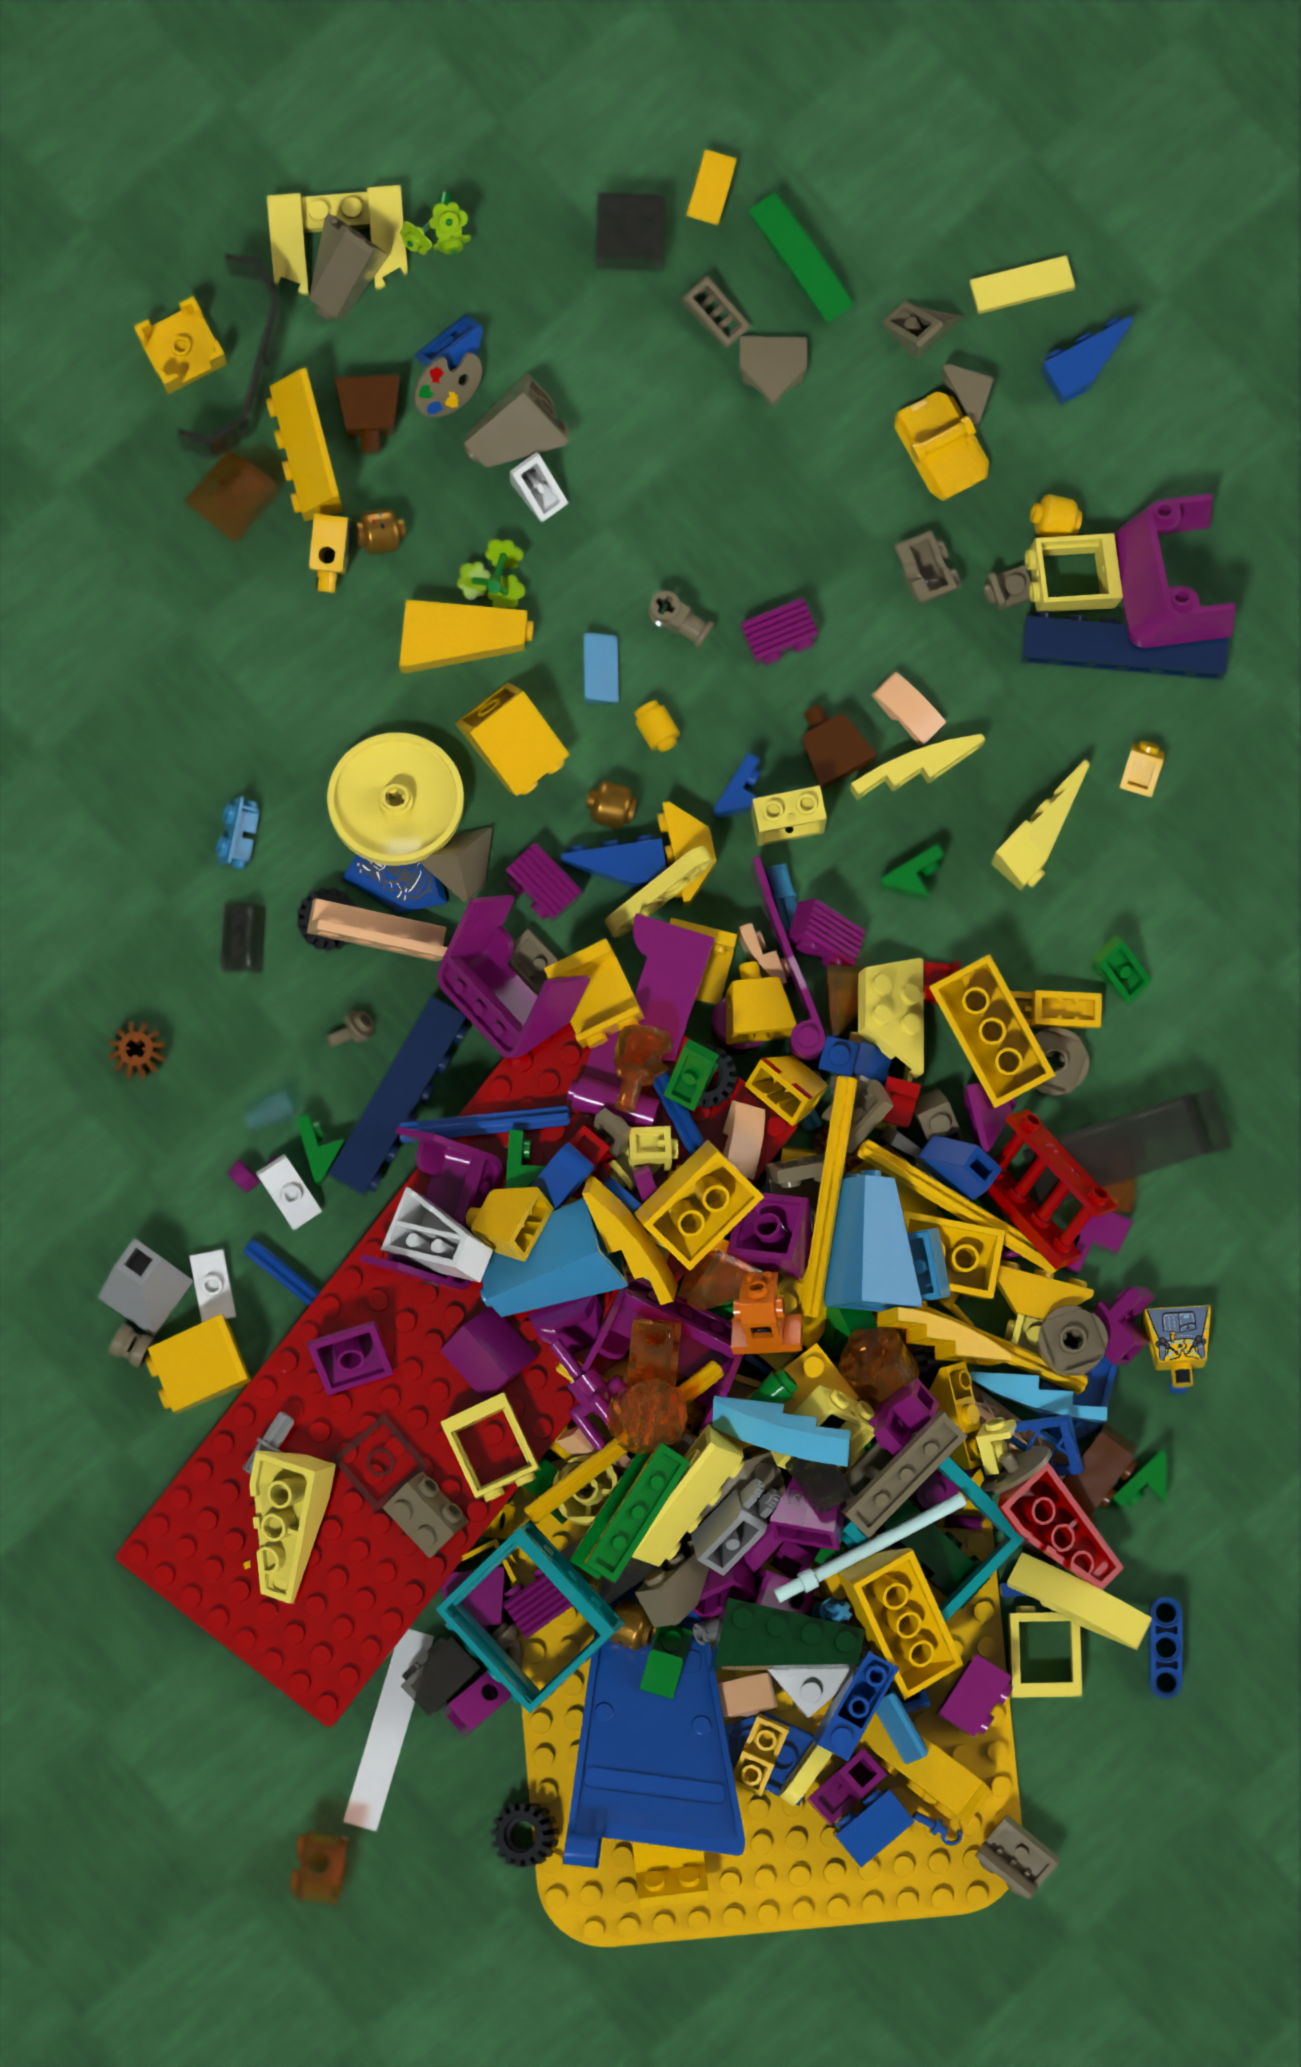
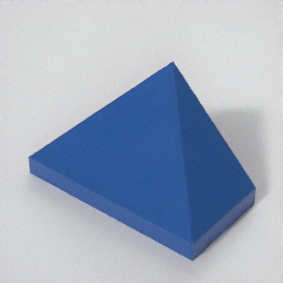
(453, 343)

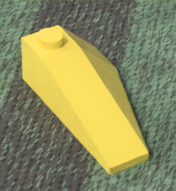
(1029, 846)
(289, 1507)

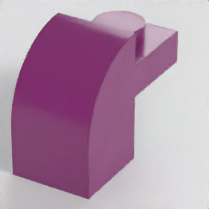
(1103, 1232)
(1124, 1336)
(903, 1415)
(846, 1786)

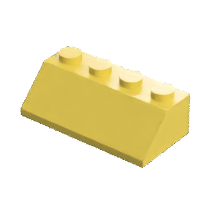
(712, 1461)

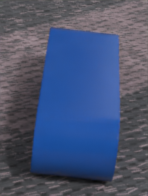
(563, 1175)
(1156, 1663)

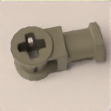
(679, 618)

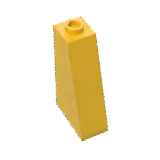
(458, 633)

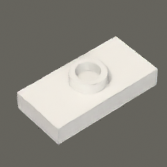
(289, 1192)
(212, 1285)

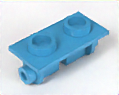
(237, 819)

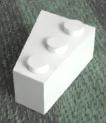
(433, 1240)
(811, 1687)

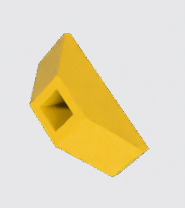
(684, 835)
(1038, 1292)
(956, 1399)

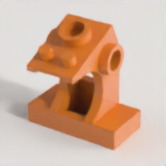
(763, 1309)

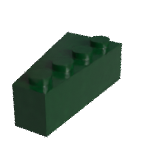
(936, 1552)
(777, 1639)

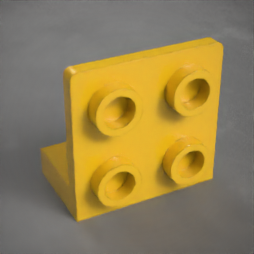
(719, 961)
(669, 1875)

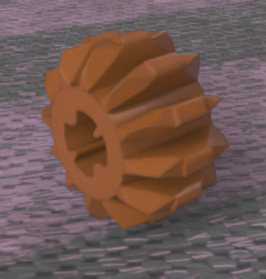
(139, 1038)

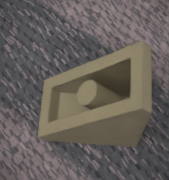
(918, 327)
(462, 862)

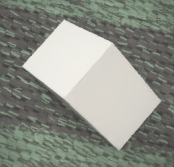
(537, 487)

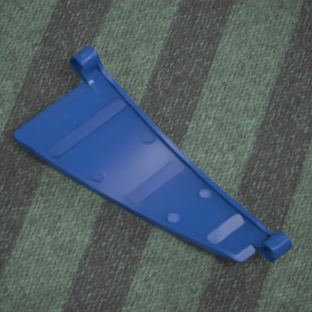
(650, 1762)

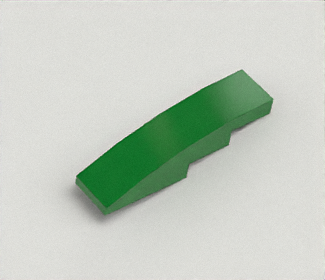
(800, 257)

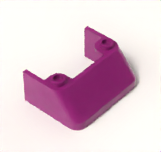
(1151, 609)
(491, 993)
(457, 1182)
(702, 1336)

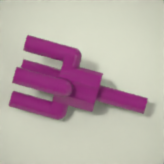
(589, 1391)

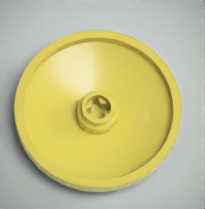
(395, 799)

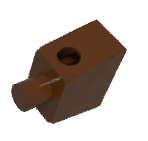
(369, 408)
(834, 747)

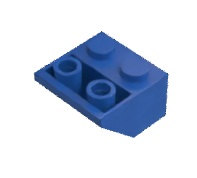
(872, 1826)

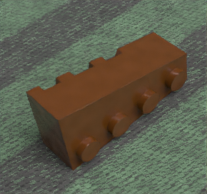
(1103, 1464)

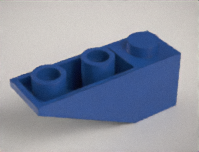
(1077, 369)
(624, 864)
(855, 1706)

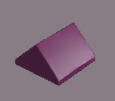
(488, 1353)
(350, 1357)

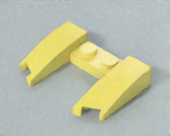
(294, 215)

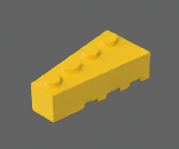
(809, 1372)
(937, 1774)

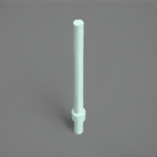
(809, 1579)

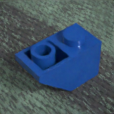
(959, 1166)

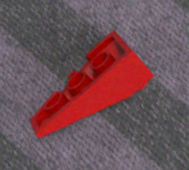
(1056, 1524)

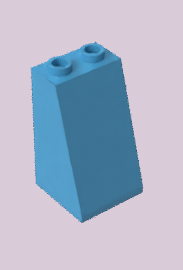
(870, 1248)
(562, 1266)

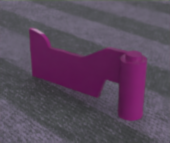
(808, 1036)

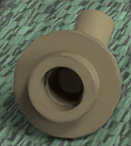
(355, 1029)
(506, 1638)

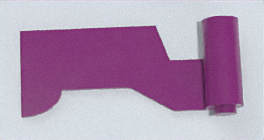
(666, 999)

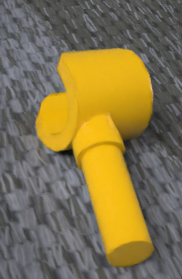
(948, 1303)

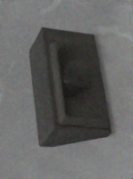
(243, 938)
(820, 1482)

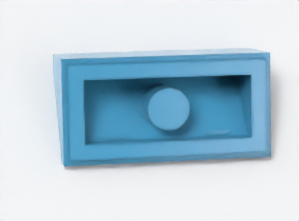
(600, 668)
(929, 1264)
(901, 1728)

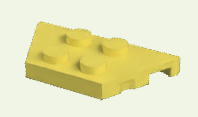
(894, 1011)

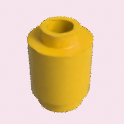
(657, 726)

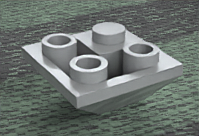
(144, 1287)

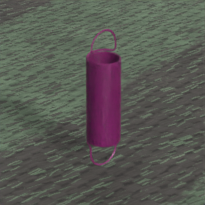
(963, 1522)

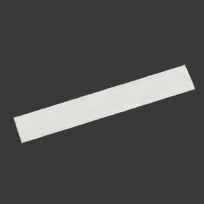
(386, 1734)

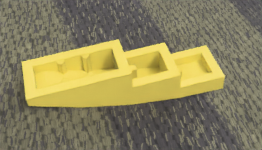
(929, 761)
(1080, 1601)

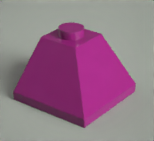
(983, 1119)
(775, 1235)

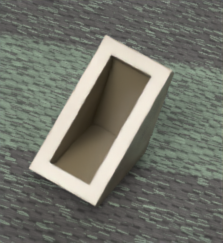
(969, 390)

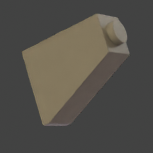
(342, 268)
(517, 426)

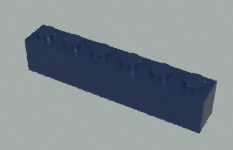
(1108, 647)
(398, 1097)

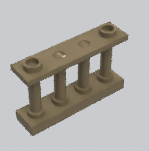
(884, 1482)

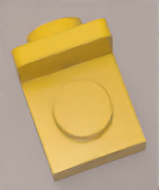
(1142, 768)

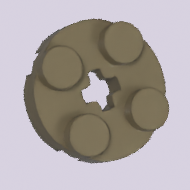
(1073, 1056)
(1080, 1323)

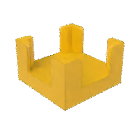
(181, 346)

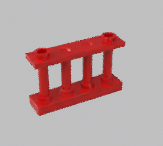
(1024, 1212)

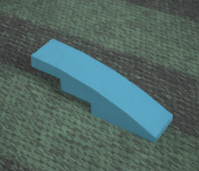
(1026, 1392)
(788, 1434)

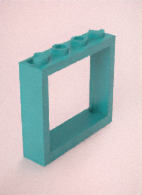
(853, 1537)
(569, 1583)

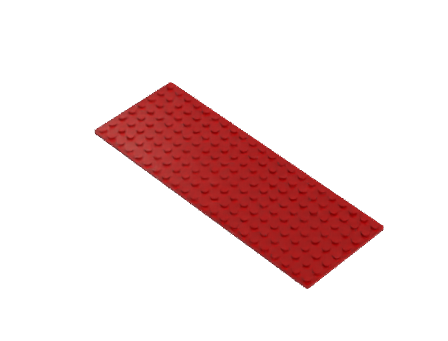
(364, 1571)

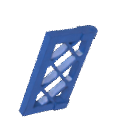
(1069, 1447)

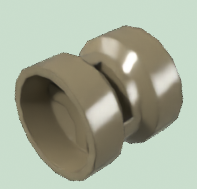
(124, 1343)

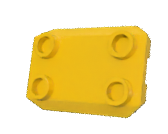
(942, 445)

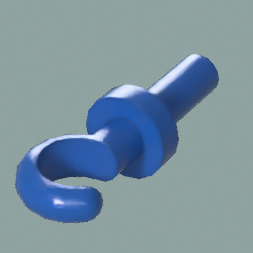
(936, 1827)

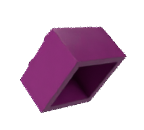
(974, 1696)

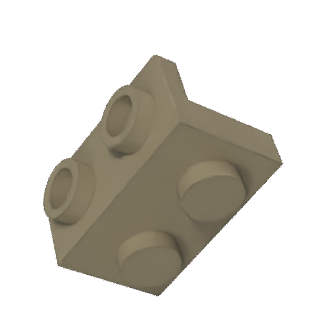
(426, 1514)
(1017, 1857)

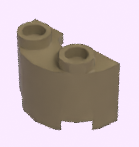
(925, 568)

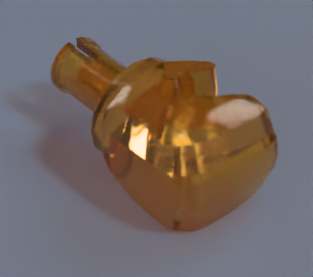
(638, 1061)

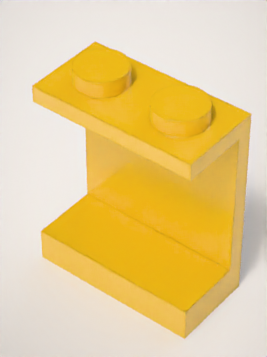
(608, 998)

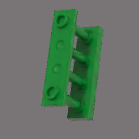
(629, 1512)

